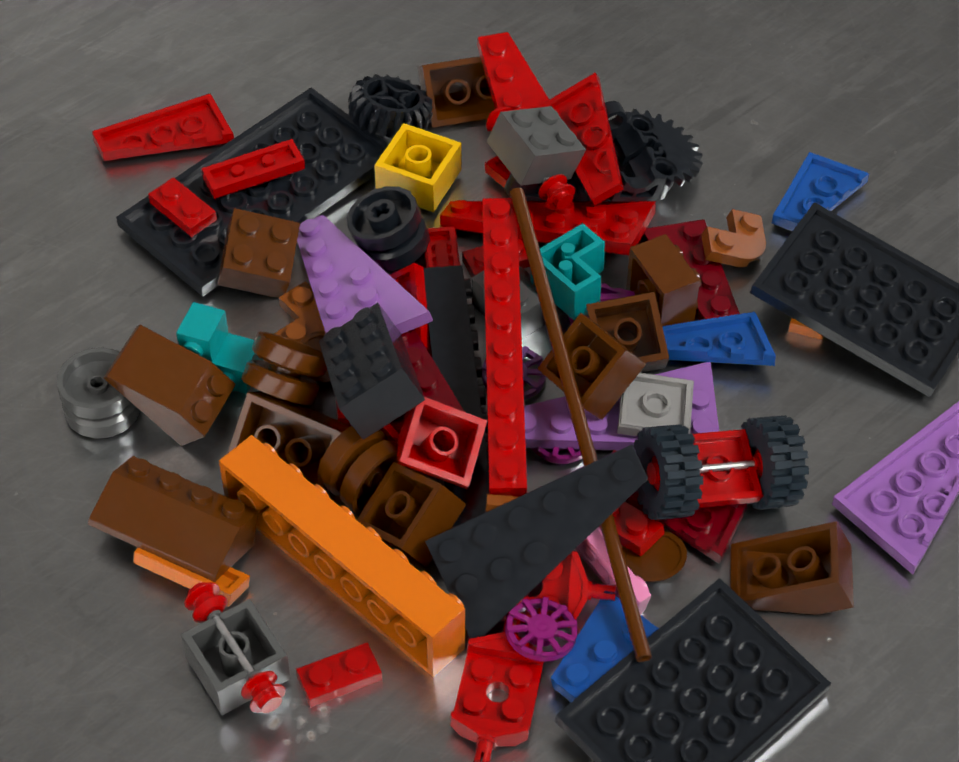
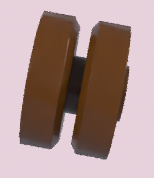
(285, 368)
(356, 466)

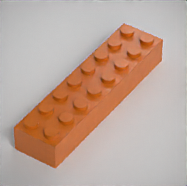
(346, 556)

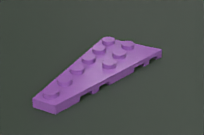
(908, 491)

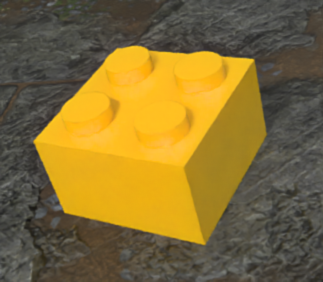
(421, 164)

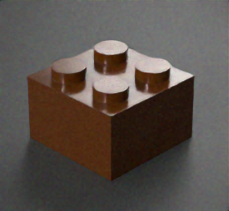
(258, 253)
(662, 269)
(635, 325)
(599, 364)
(409, 511)

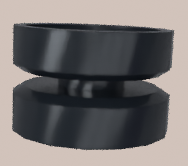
(389, 227)

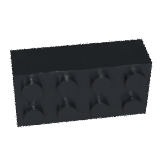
(370, 370)

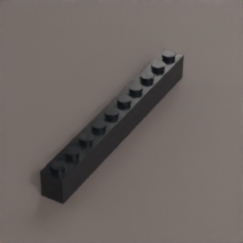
(453, 354)

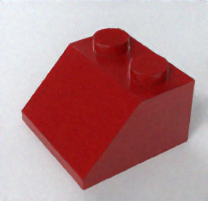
(440, 442)

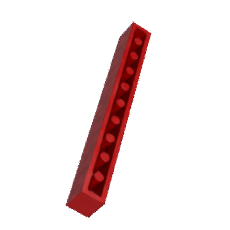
(504, 350)

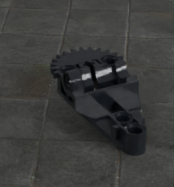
(652, 155)

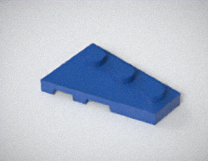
(819, 182)
(720, 340)
(597, 649)

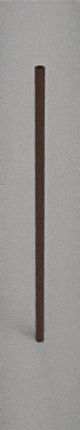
(579, 421)

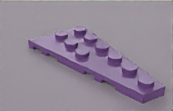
(349, 280)
(550, 423)

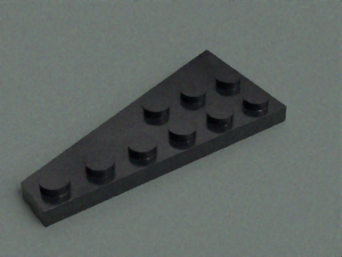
(515, 546)

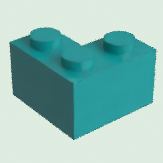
(573, 269)
(207, 334)

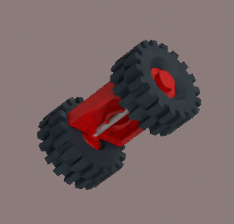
(710, 469)

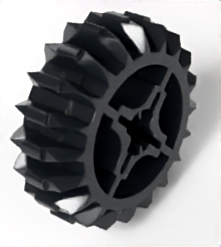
(387, 103)

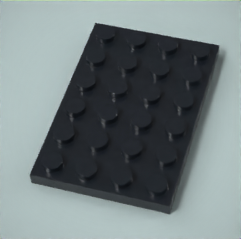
(865, 298)
(708, 694)

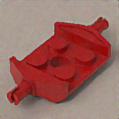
(570, 586)
(490, 666)

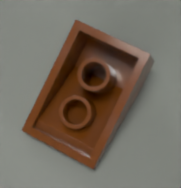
(170, 384)
(795, 571)

